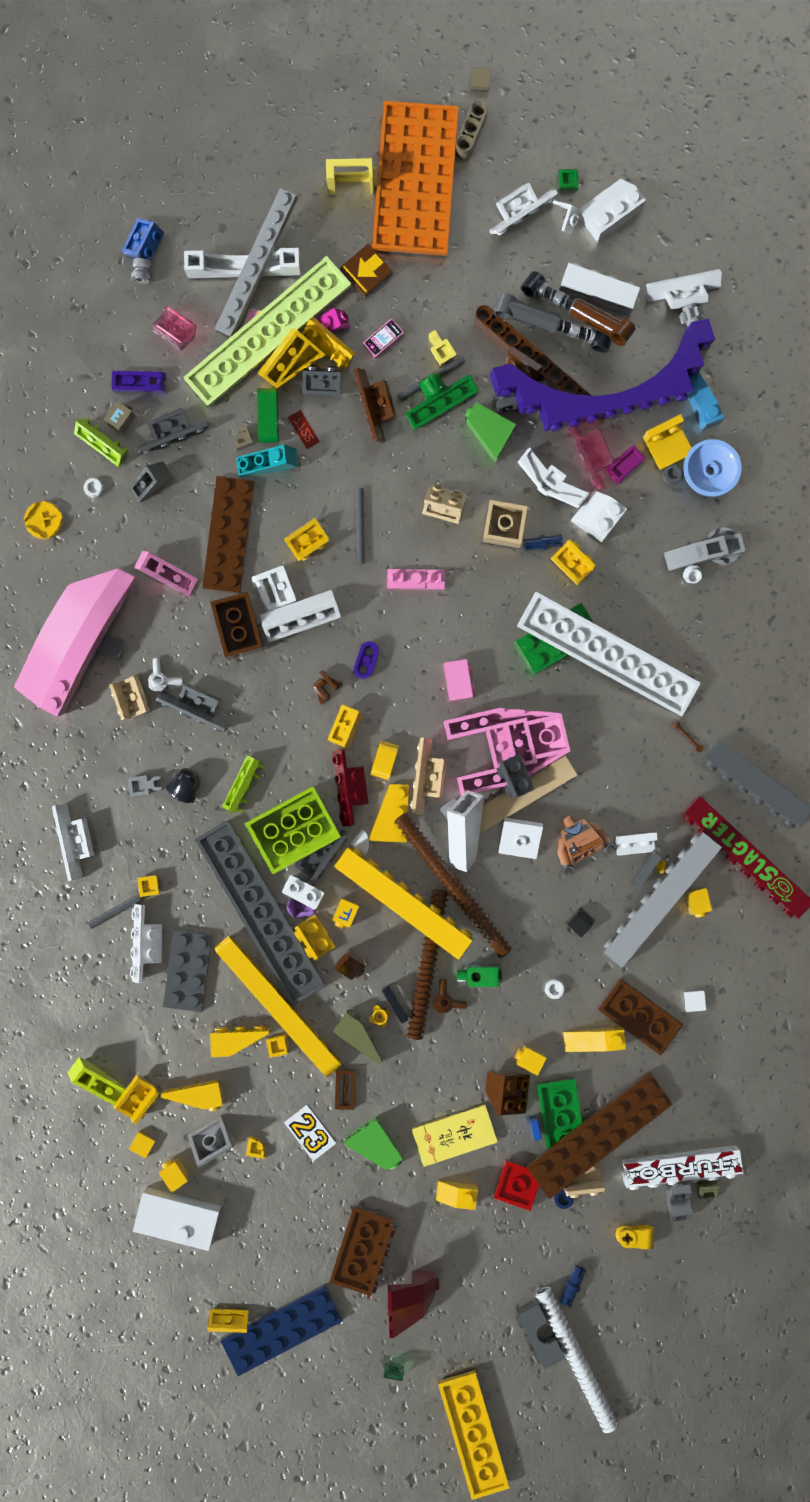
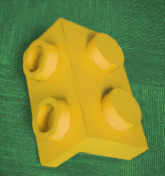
(307, 539)
(573, 562)
(137, 1099)

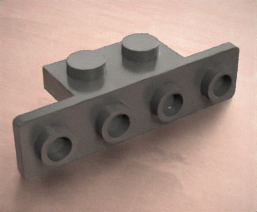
(169, 427)
(197, 705)
(315, 863)

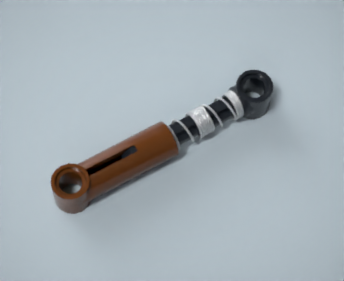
(617, 329)

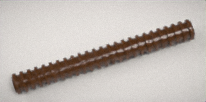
(425, 975)

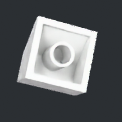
(598, 515)

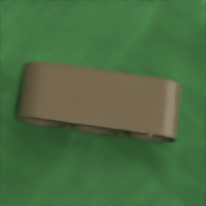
(471, 122)

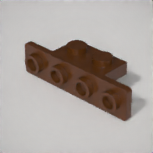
(377, 403)

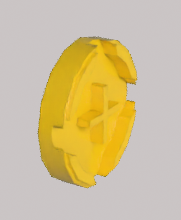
(43, 520)

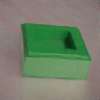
(568, 179)

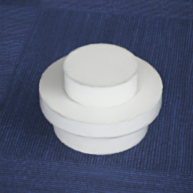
(692, 574)

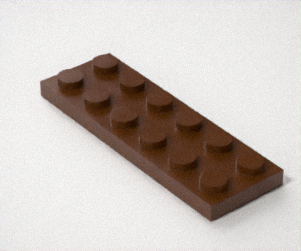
(228, 534)

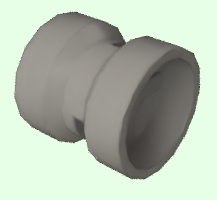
(141, 270)

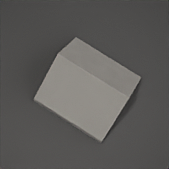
(211, 1141)

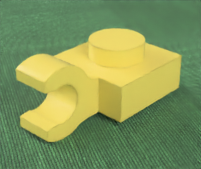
(441, 350)

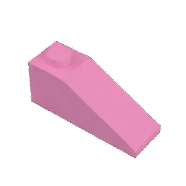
(165, 572)

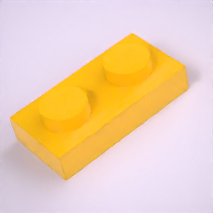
(228, 1320)

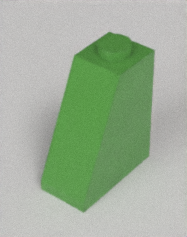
(490, 429)
(375, 1144)

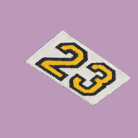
(310, 1132)

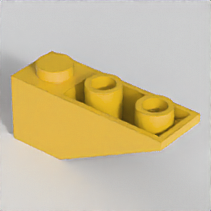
(229, 1042)

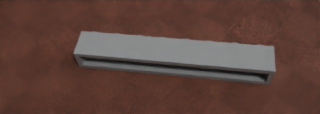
(662, 899)

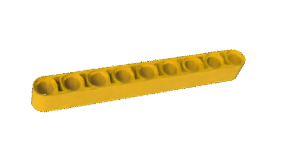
(278, 1006)

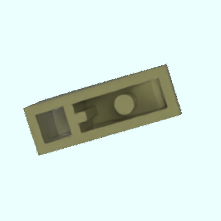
(355, 1033)

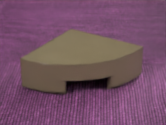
(243, 439)

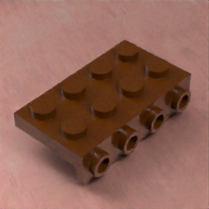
(363, 1251)

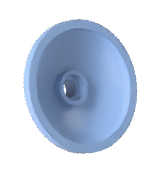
(719, 458)

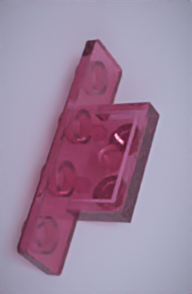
(595, 453)

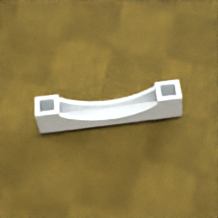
(208, 265)

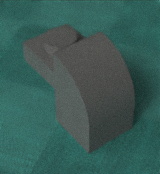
(679, 1202)

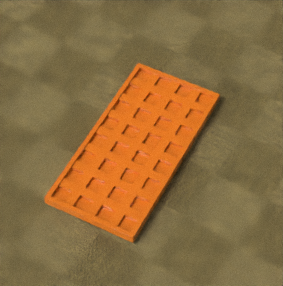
(415, 178)

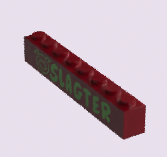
(747, 857)

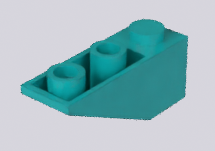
(268, 461)

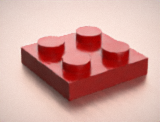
(516, 1186)

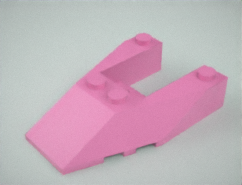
(532, 734)

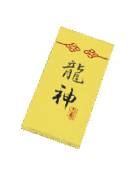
(454, 1135)

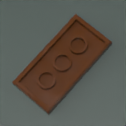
(640, 1016)

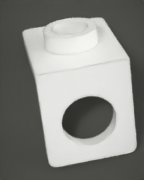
(571, 216)

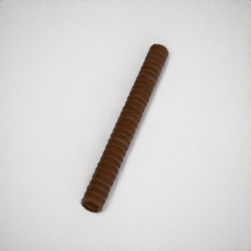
(453, 885)

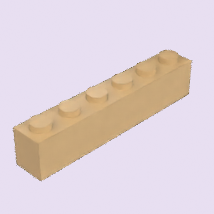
(544, 781)

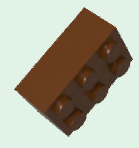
(237, 625)

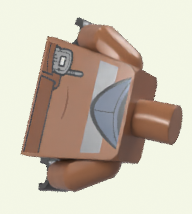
(581, 841)

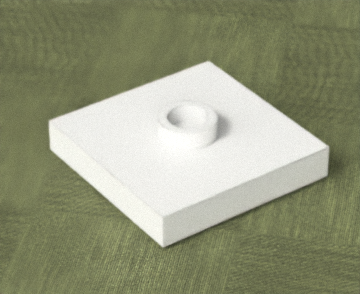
(520, 838)

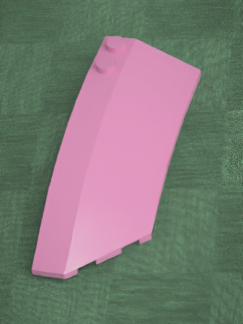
(72, 639)

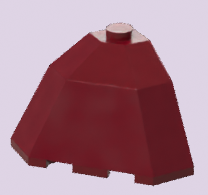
(410, 1301)

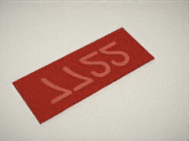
(303, 429)

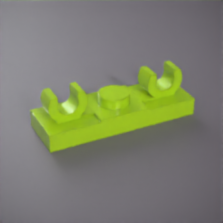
(100, 441)
(241, 784)

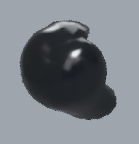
(184, 785)

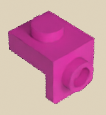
(335, 320)

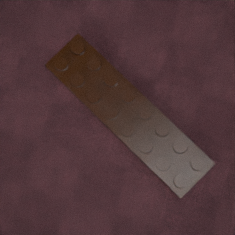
(599, 1135)

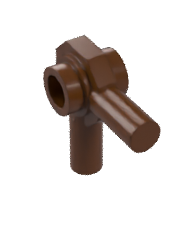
(443, 1002)

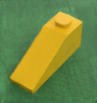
(595, 1040)
(201, 1095)

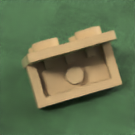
(444, 503)

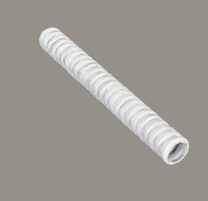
(577, 1360)

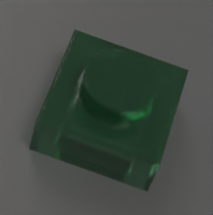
(393, 1371)

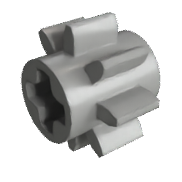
(690, 314)

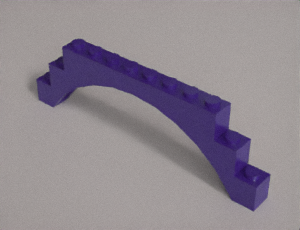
(566, 409)

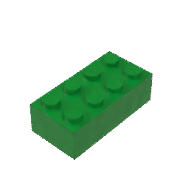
(539, 654)

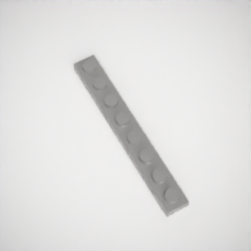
(256, 262)

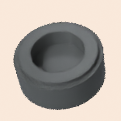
(672, 474)

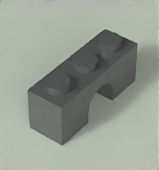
(546, 1348)

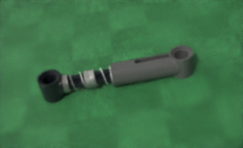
(510, 308)

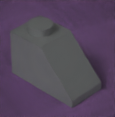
(150, 481)

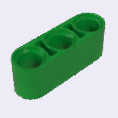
(268, 415)

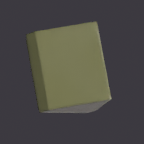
(707, 1189)

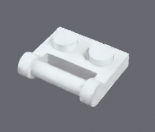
(280, 586)

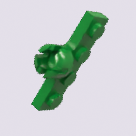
(439, 398)

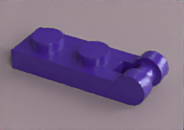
(138, 381)

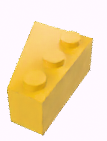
(289, 358)

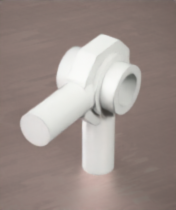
(158, 681)

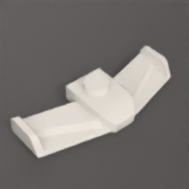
(550, 481)

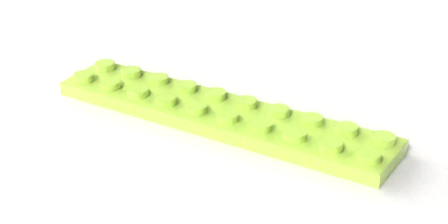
(266, 331)

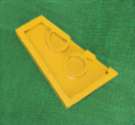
(393, 806)

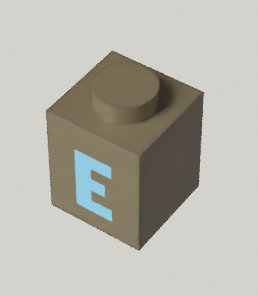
(119, 416)

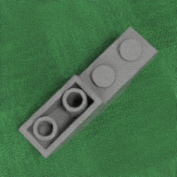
(704, 551)

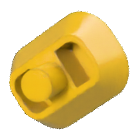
(661, 866)

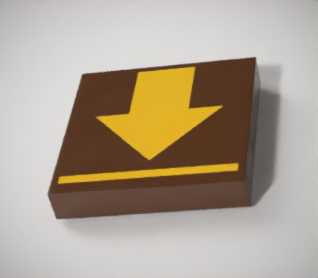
(366, 270)

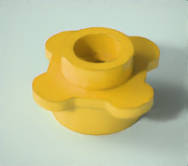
(379, 1011)

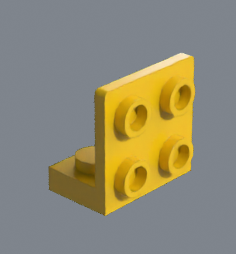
(667, 442)

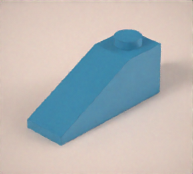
(704, 403)

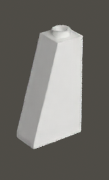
(464, 830)

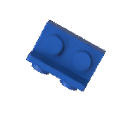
(143, 240)

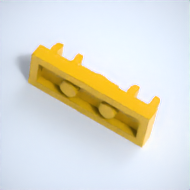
(328, 343)

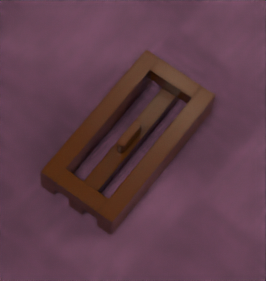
(346, 1072)

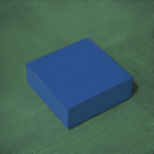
(535, 1128)

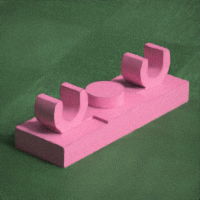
(416, 579)

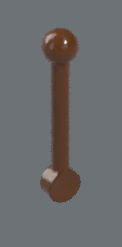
(699, 748)

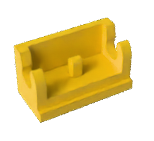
(345, 727)

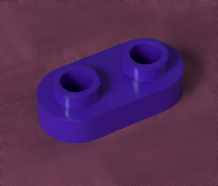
(366, 660)

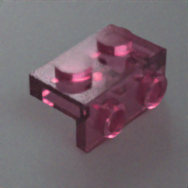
(174, 328)

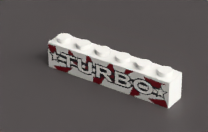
(681, 1166)

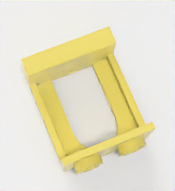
(343, 177)

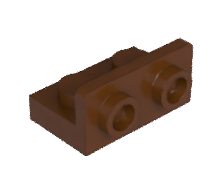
(524, 364)

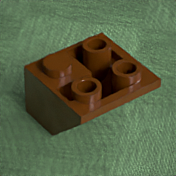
(508, 1091)

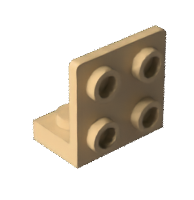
(588, 1182)

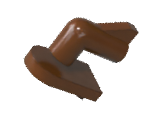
(322, 694)

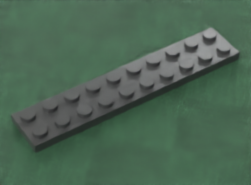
(260, 912)

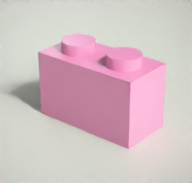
(458, 680)

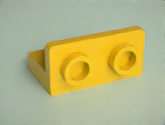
(314, 937)

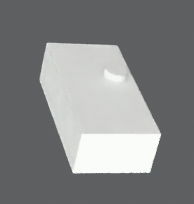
(177, 1218)

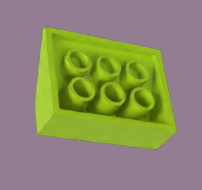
(293, 830)

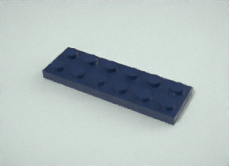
(281, 1330)

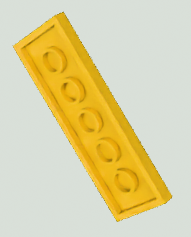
(473, 1434)

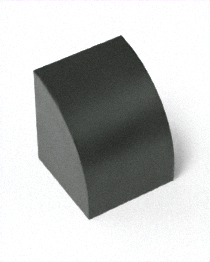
(580, 922)

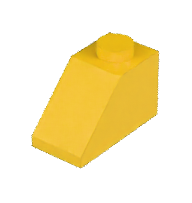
(457, 1194)

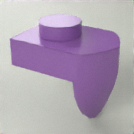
(299, 909)

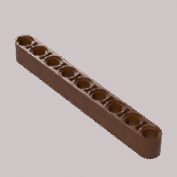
(524, 345)

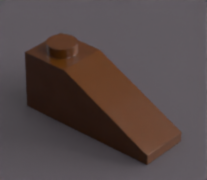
(350, 965)

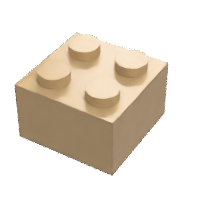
(505, 524)

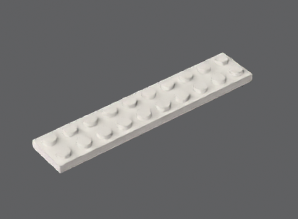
(608, 654)

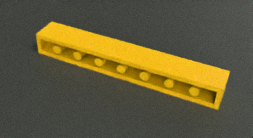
(404, 903)

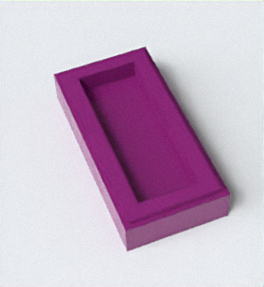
(625, 464)

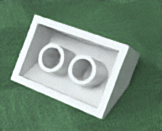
(611, 209)

